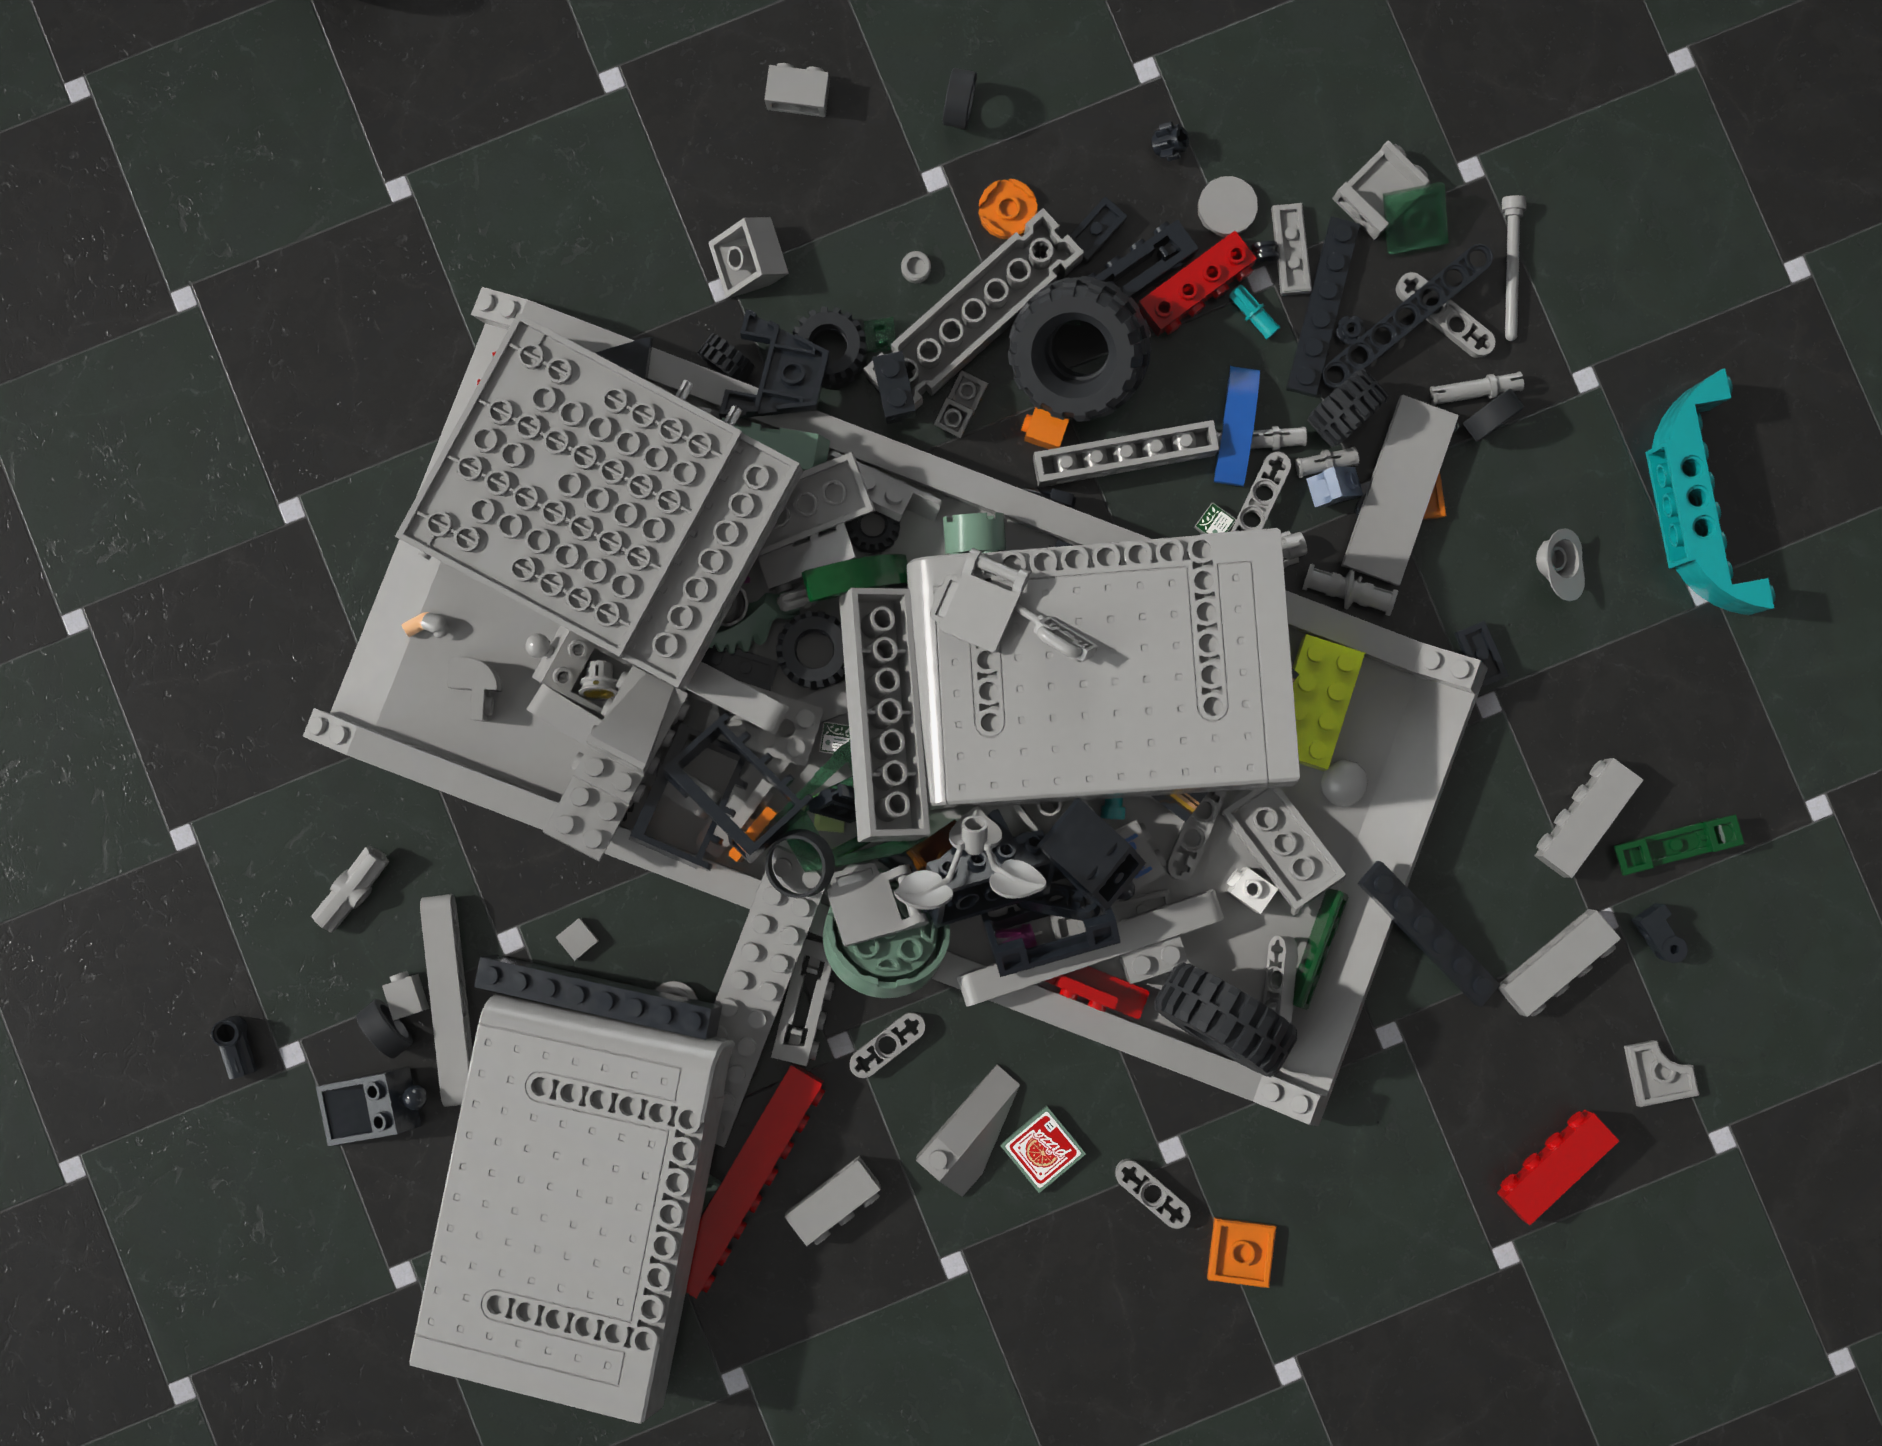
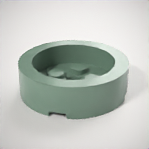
(888, 964)

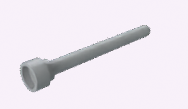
(1513, 208)

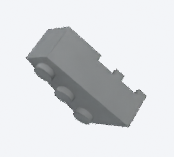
(785, 565)

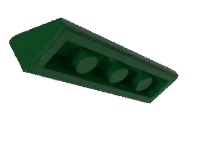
(1318, 947)

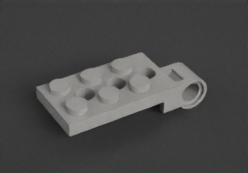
(791, 749)

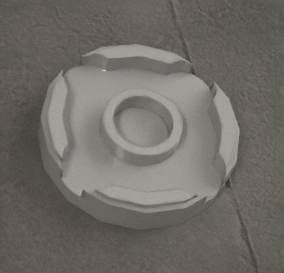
(1227, 206)

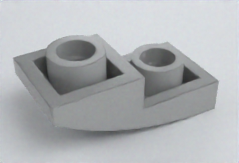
(961, 404)

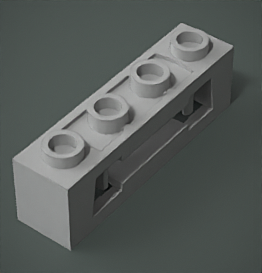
(794, 1050)

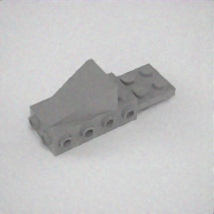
(617, 761)

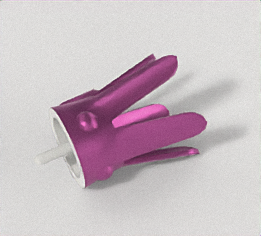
(1024, 932)

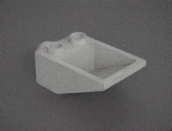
(559, 657)

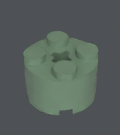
(974, 531)

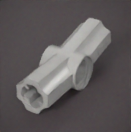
(350, 889)

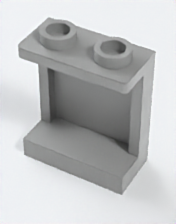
(1383, 173)

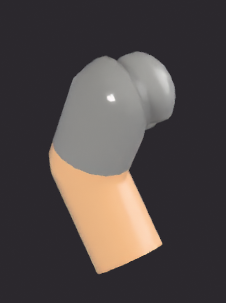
(426, 621)

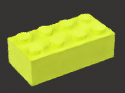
(1322, 696)

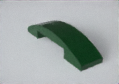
(865, 572)
(1679, 844)

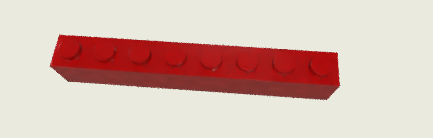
(750, 1172)

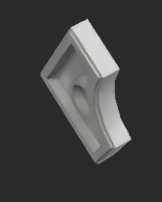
(1656, 1077)

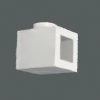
(1250, 889)

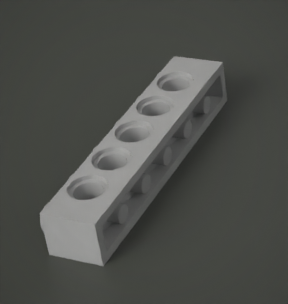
(1125, 453)

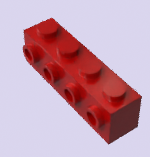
(1196, 284)
(1557, 1166)

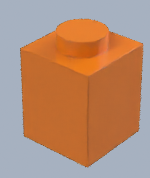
(1044, 429)

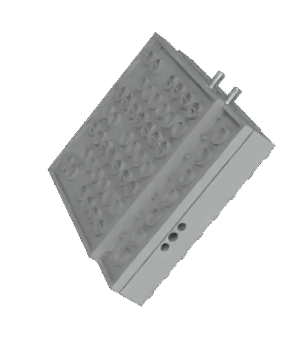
(601, 501)

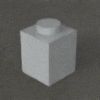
(405, 995)

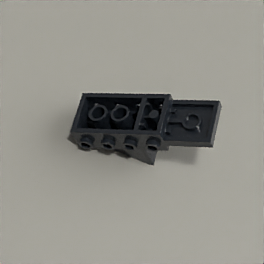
(972, 875)

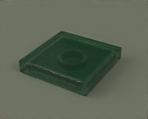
(1415, 218)

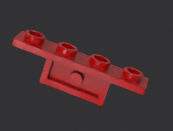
(1102, 991)

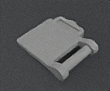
(977, 608)
(866, 904)

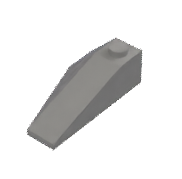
(967, 1138)

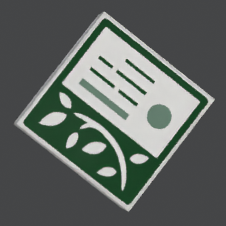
(833, 737)

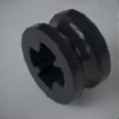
(1265, 251)

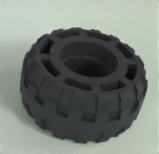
(1043, 374)

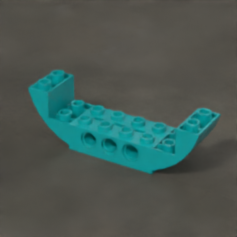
(1688, 505)

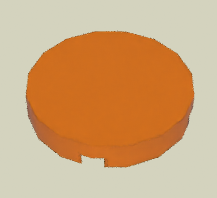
(1007, 208)

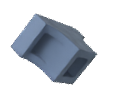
(1334, 486)

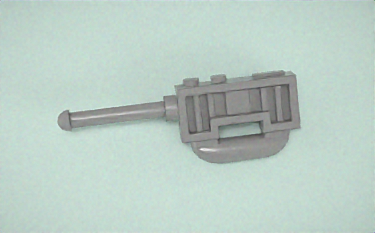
(1060, 636)

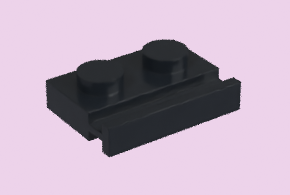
(835, 803)

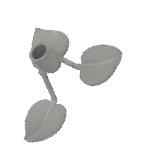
(973, 834)

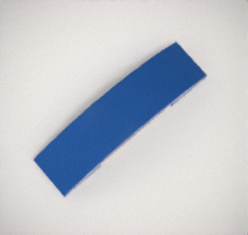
(1237, 426)

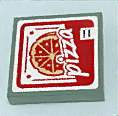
(1042, 1149)

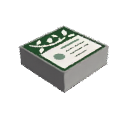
(1214, 520)

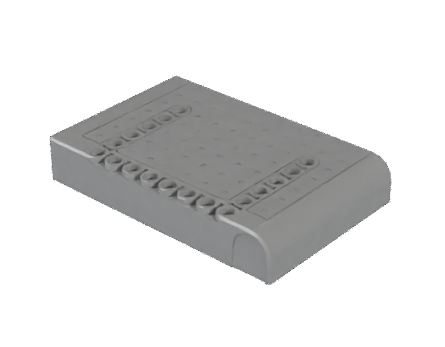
(1173, 702)
(571, 1207)

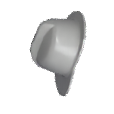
(1562, 564)

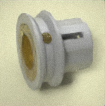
(598, 681)

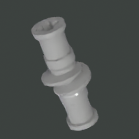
(1350, 590)

